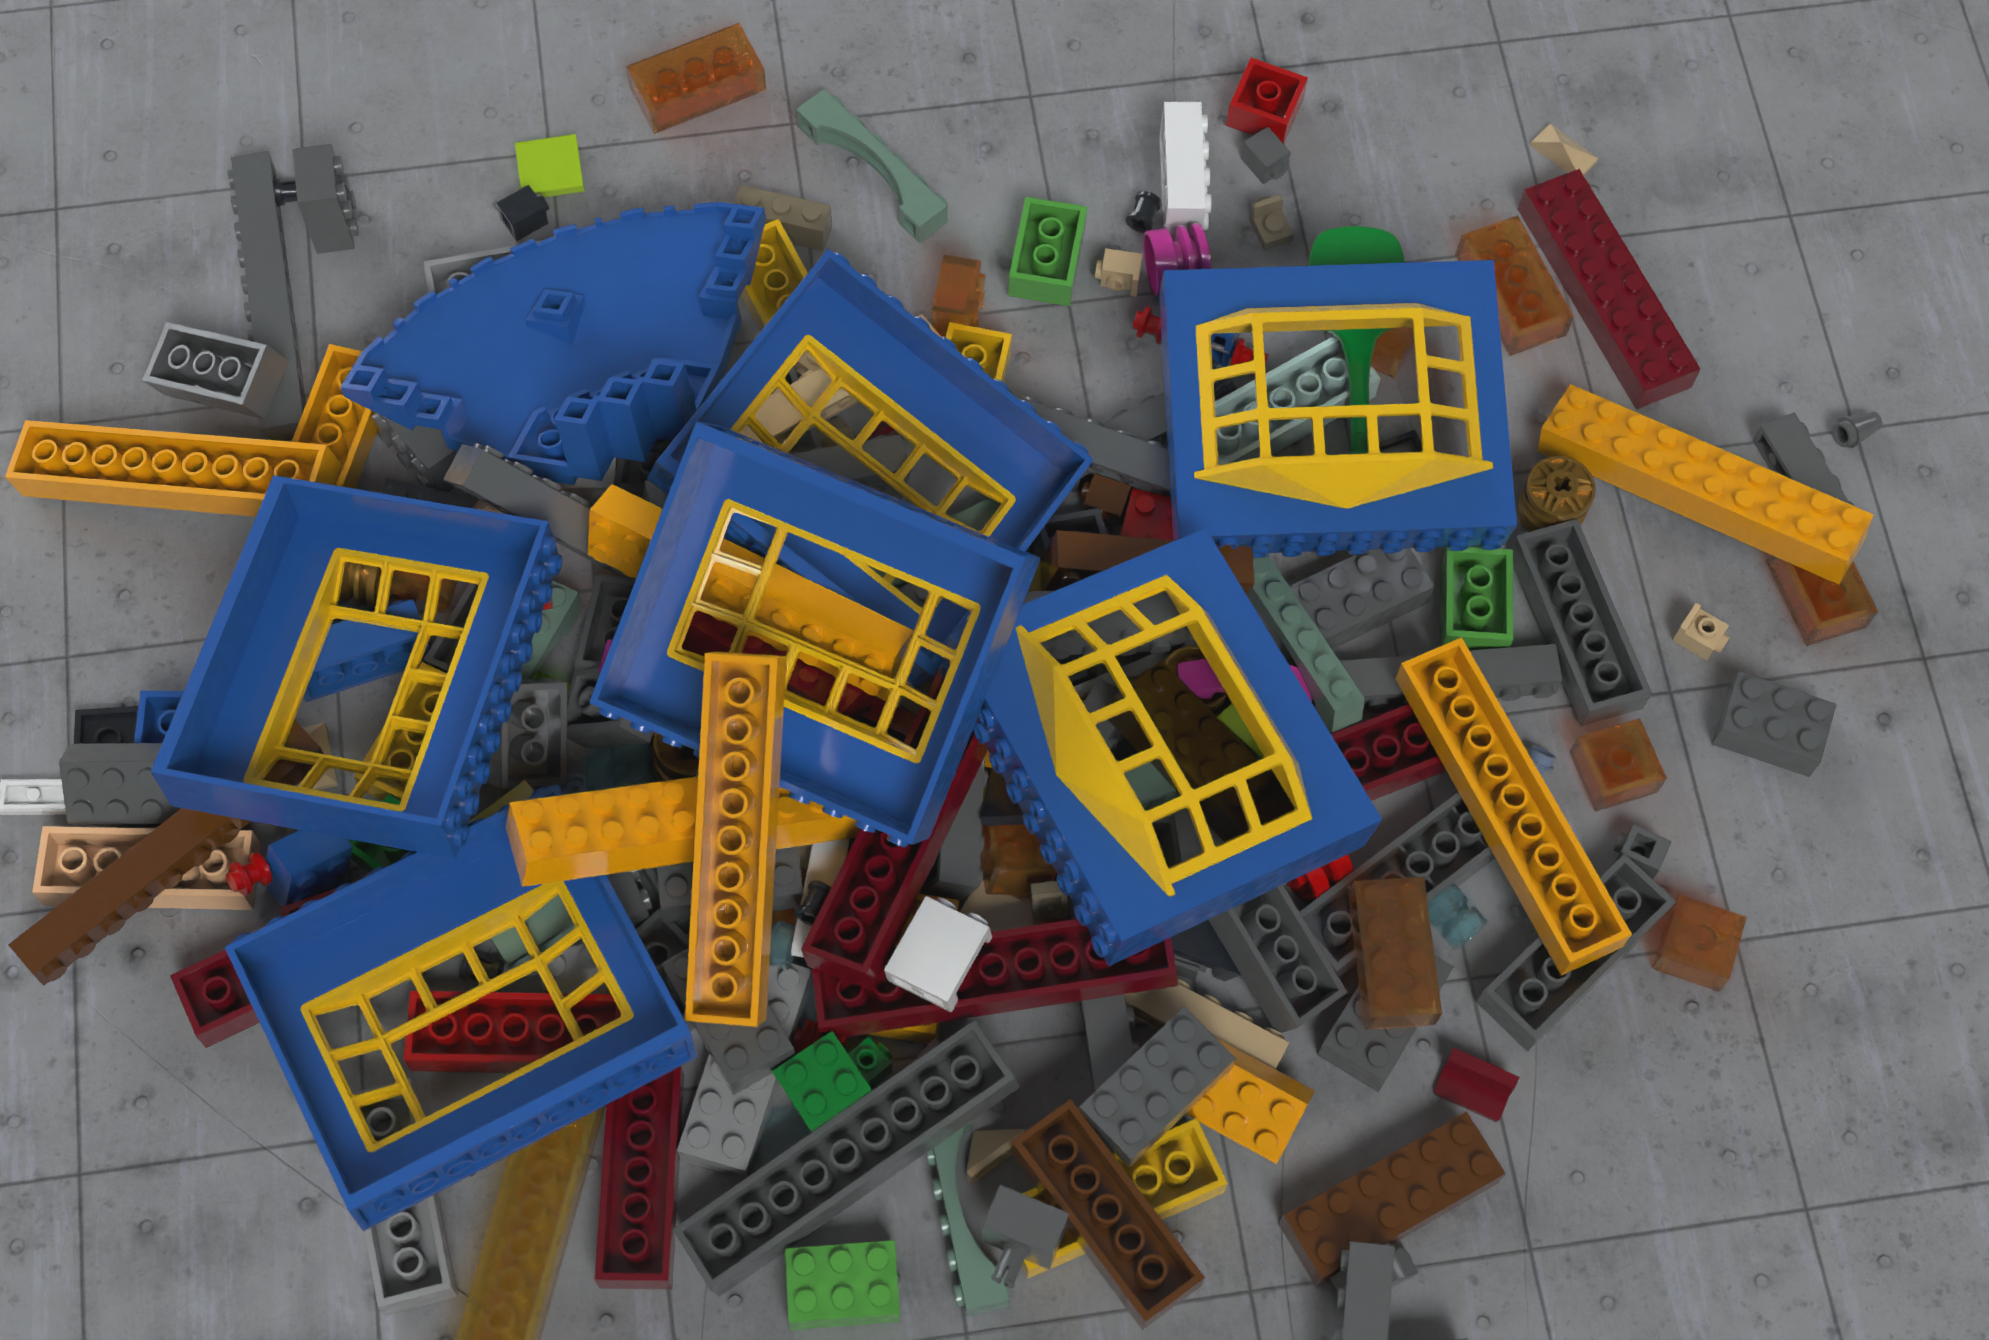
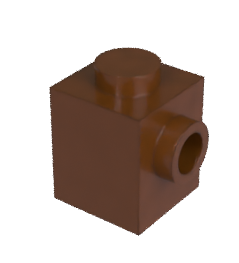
(1108, 496)

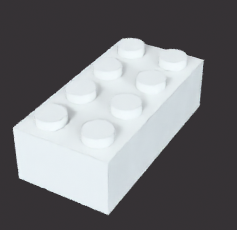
(1184, 166)

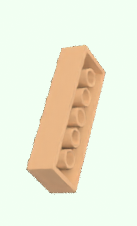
(77, 854)

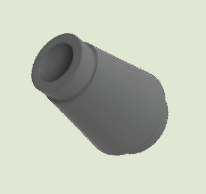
(1854, 429)

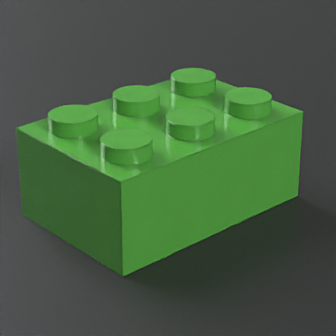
(1047, 251)
(1477, 597)
(842, 1285)

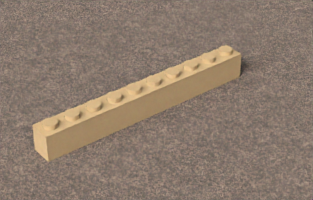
(1151, 1006)

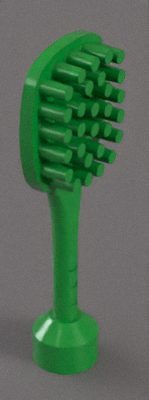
(1357, 246)

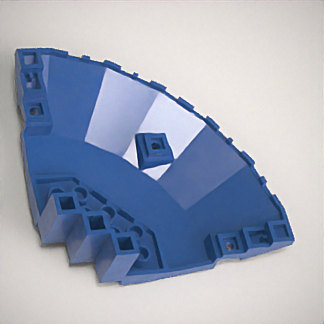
(573, 341)

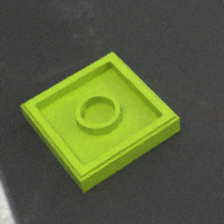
(550, 165)

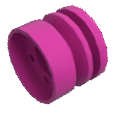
(1185, 253)

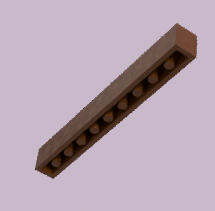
(138, 877)

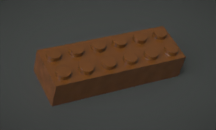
(1081, 555)
(1393, 1196)
(1107, 1214)

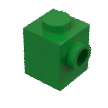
(872, 1061)

